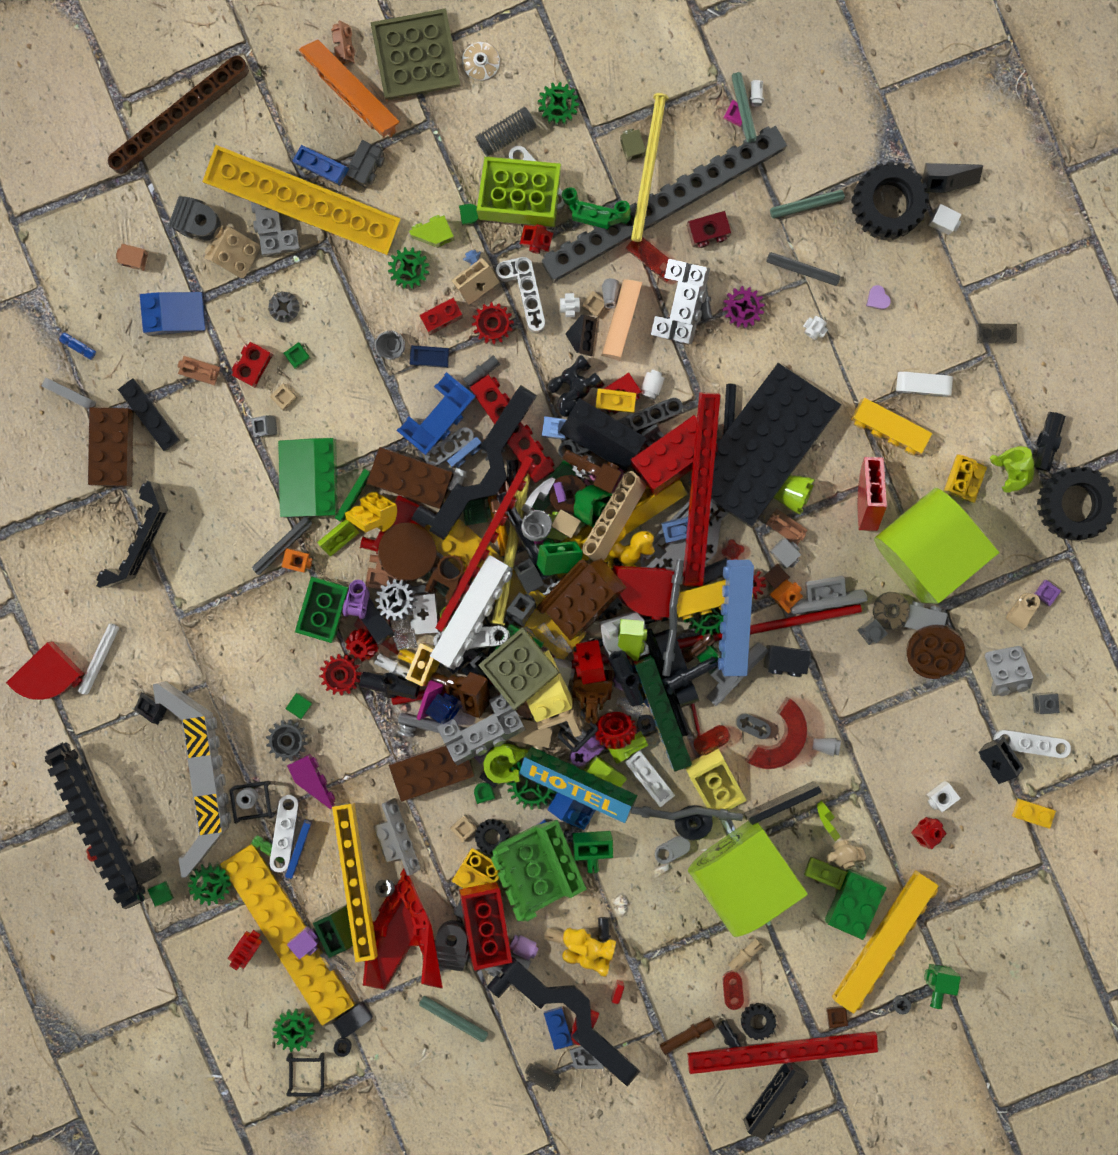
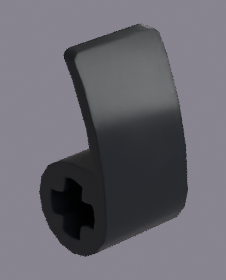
(353, 1020)

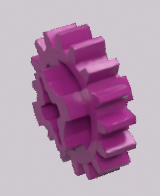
(735, 305)

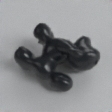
(578, 385)

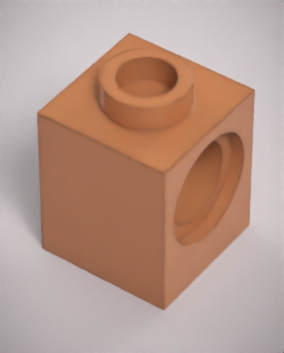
(132, 257)

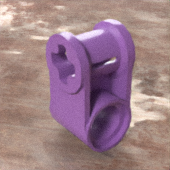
(356, 603)
(589, 750)

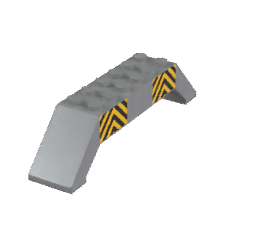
(204, 771)

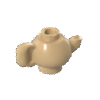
(846, 855)

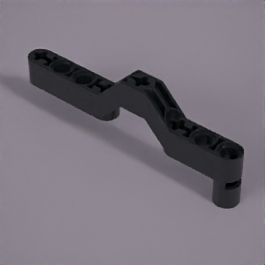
(495, 477)
(577, 1002)

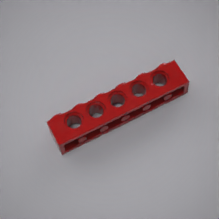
(489, 385)

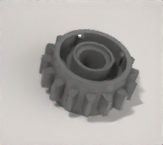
(277, 744)

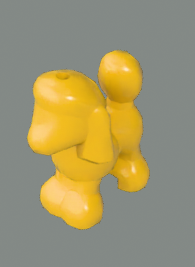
(628, 555)
(587, 950)

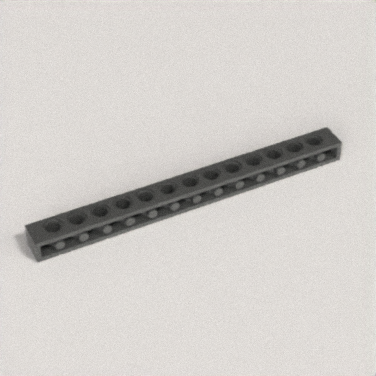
(775, 145)

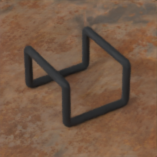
(590, 733)
(270, 814)
(290, 1059)

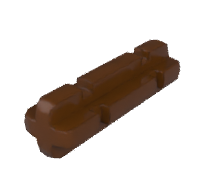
(698, 647)

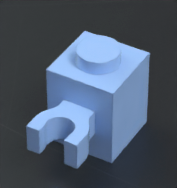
(552, 427)

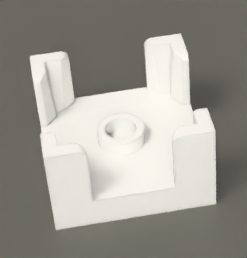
(609, 632)

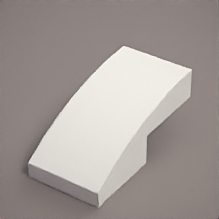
(540, 492)

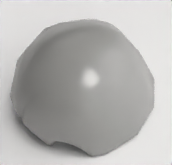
(389, 345)
(536, 525)

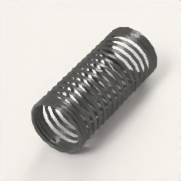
(529, 123)

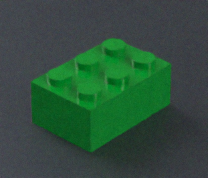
(322, 609)
(855, 904)

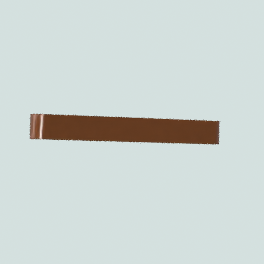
(182, 105)

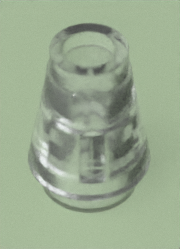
(623, 704)

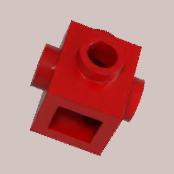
(536, 238)
(929, 832)

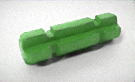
(265, 847)

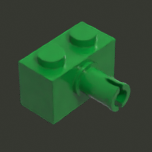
(558, 557)
(592, 847)
(942, 981)

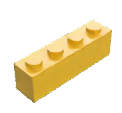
(891, 426)
(700, 600)

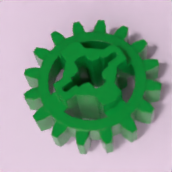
(564, 98)
(414, 264)
(202, 887)
(285, 1029)

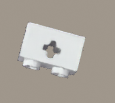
(428, 625)

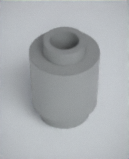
(251, 794)

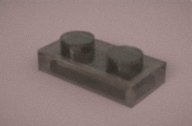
(996, 333)

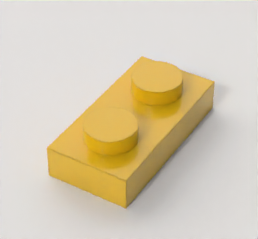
(615, 400)
(1033, 813)

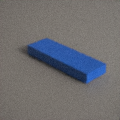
(320, 165)
(298, 849)

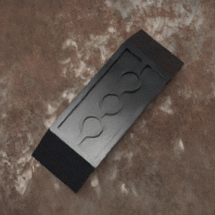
(146, 533)

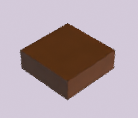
(776, 576)
(837, 1017)

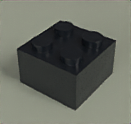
(786, 659)

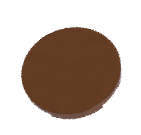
(407, 551)
(935, 651)

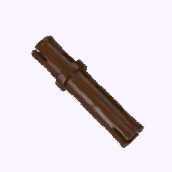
(686, 1036)

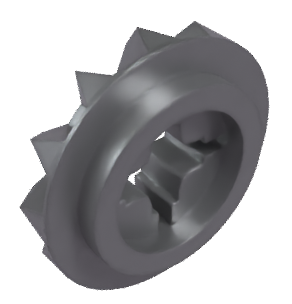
(274, 305)

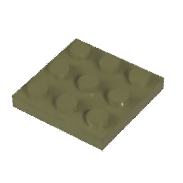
(519, 668)

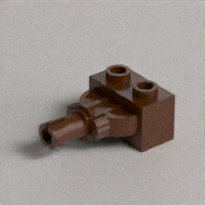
(605, 475)
(470, 690)
(592, 694)

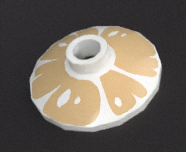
(480, 70)

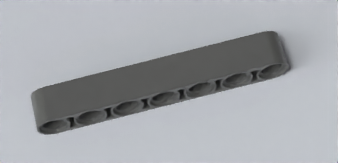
(628, 421)

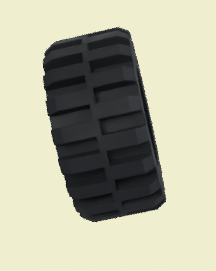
(910, 186)
(1101, 499)

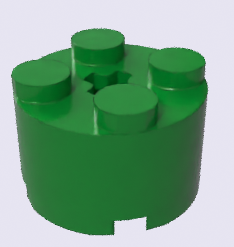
(590, 504)

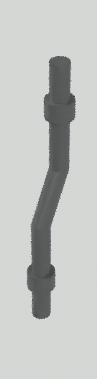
(677, 580)
(722, 814)

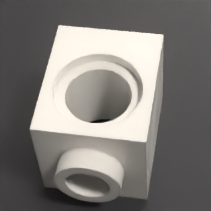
(951, 796)

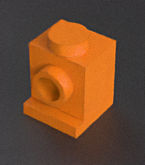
(290, 557)
(787, 595)

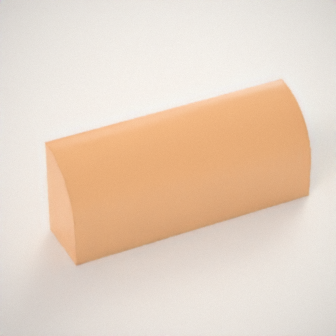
(621, 319)

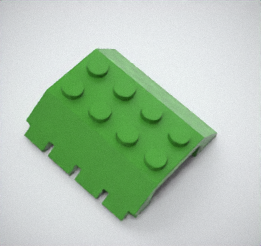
(537, 869)

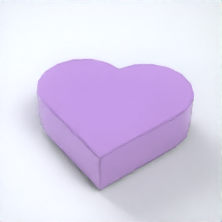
(878, 298)

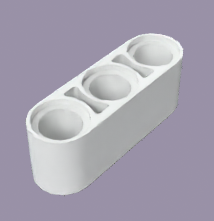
(924, 384)

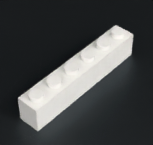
(471, 612)

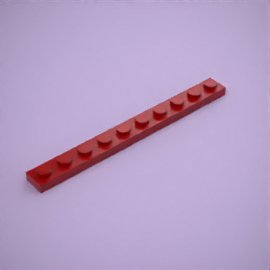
(701, 488)
(490, 537)
(782, 1052)

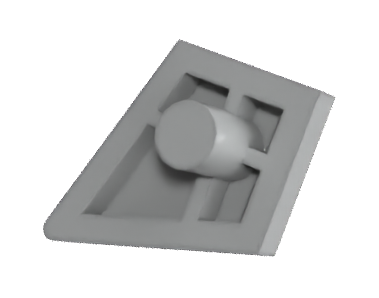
(583, 1059)

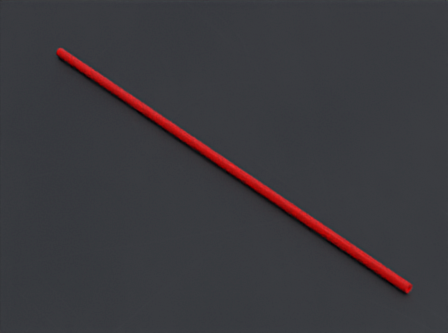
(689, 641)

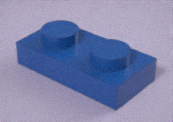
(558, 1028)

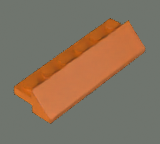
(349, 88)

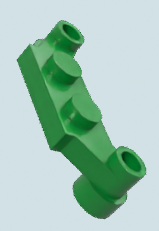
(595, 214)

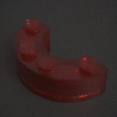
(791, 743)

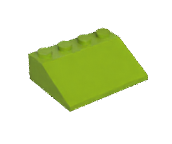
(519, 191)

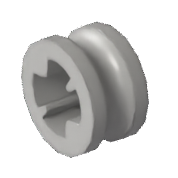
(406, 730)

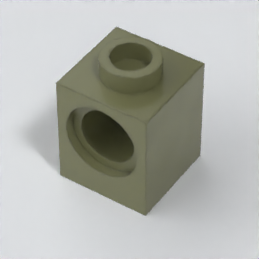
(632, 144)

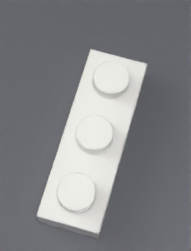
(649, 778)

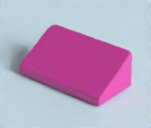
(430, 693)

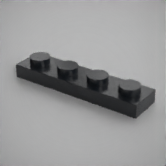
(148, 414)

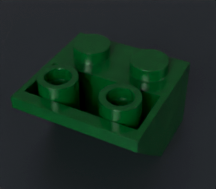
(334, 931)

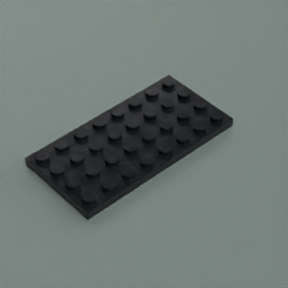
(768, 443)

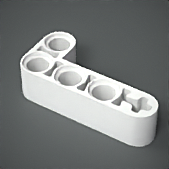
(522, 277)

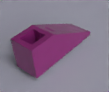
(307, 776)

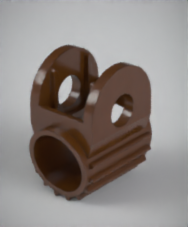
(438, 576)

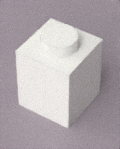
(945, 220)

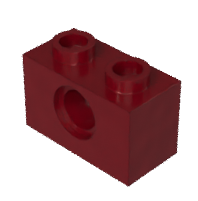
(717, 221)

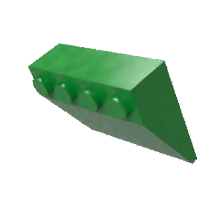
(308, 477)

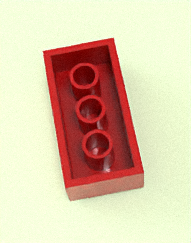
(668, 457)
(485, 926)

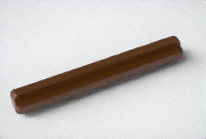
(561, 586)

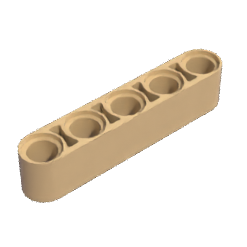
(614, 516)

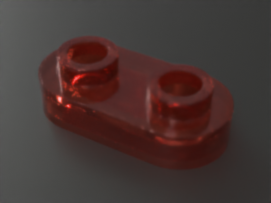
(711, 740)
(733, 990)

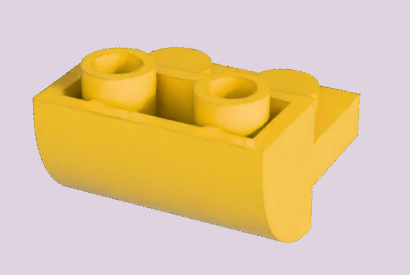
(965, 478)
(373, 513)
(475, 870)

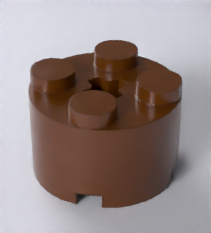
(568, 482)

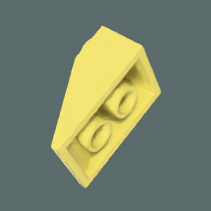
(552, 698)
(715, 782)

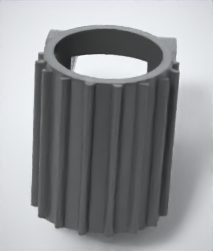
(188, 216)
(452, 954)

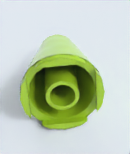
(795, 492)

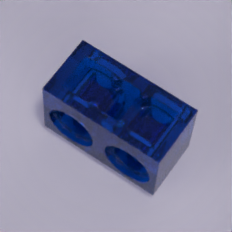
(443, 708)

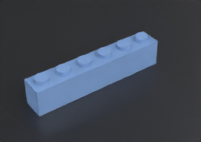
(736, 618)

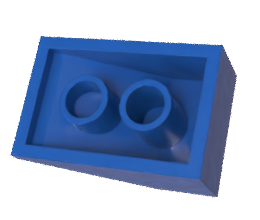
(172, 312)

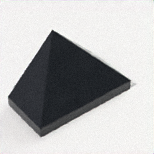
(582, 335)

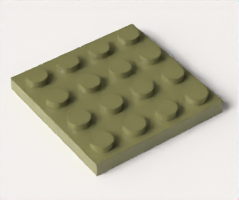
(415, 54)

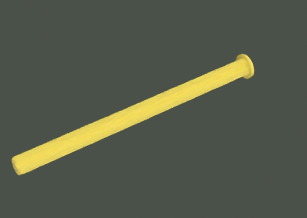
(648, 169)
(509, 557)

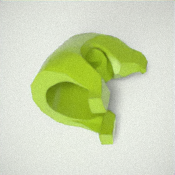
(1019, 466)
(501, 760)

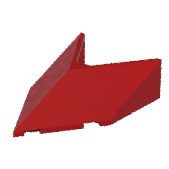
(396, 929)

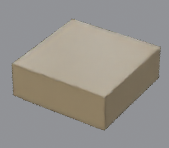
(594, 304)
(283, 396)
(463, 828)

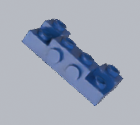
(442, 418)

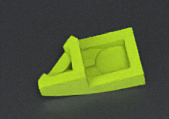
(826, 817)

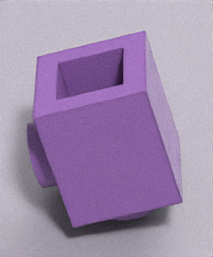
(304, 942)

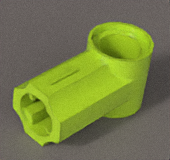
(622, 754)

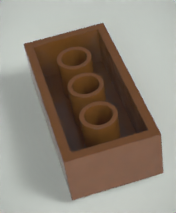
(110, 447)
(410, 478)
(585, 599)
(428, 772)

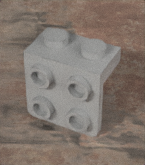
(1008, 671)

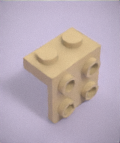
(232, 251)
(572, 716)

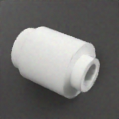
(652, 384)

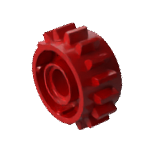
(492, 334)
(333, 682)
(615, 730)
(244, 950)

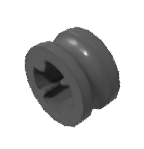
(391, 887)
(906, 1009)

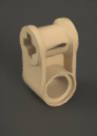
(1021, 612)

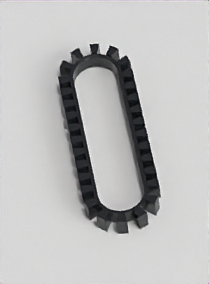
(94, 825)

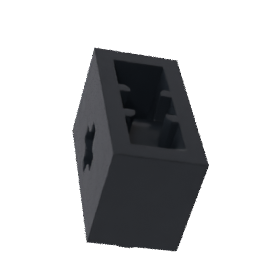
(1000, 760)

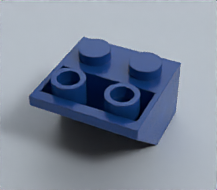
(571, 811)

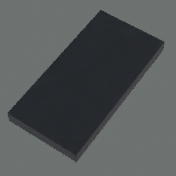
(782, 802)

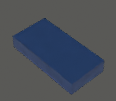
(429, 356)

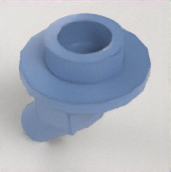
(472, 256)

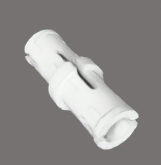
(392, 666)

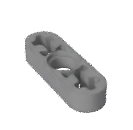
(68, 393)
(449, 439)

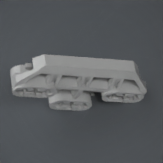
(676, 549)

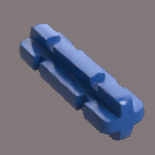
(77, 346)

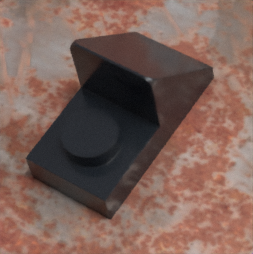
(149, 710)

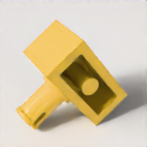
(421, 664)

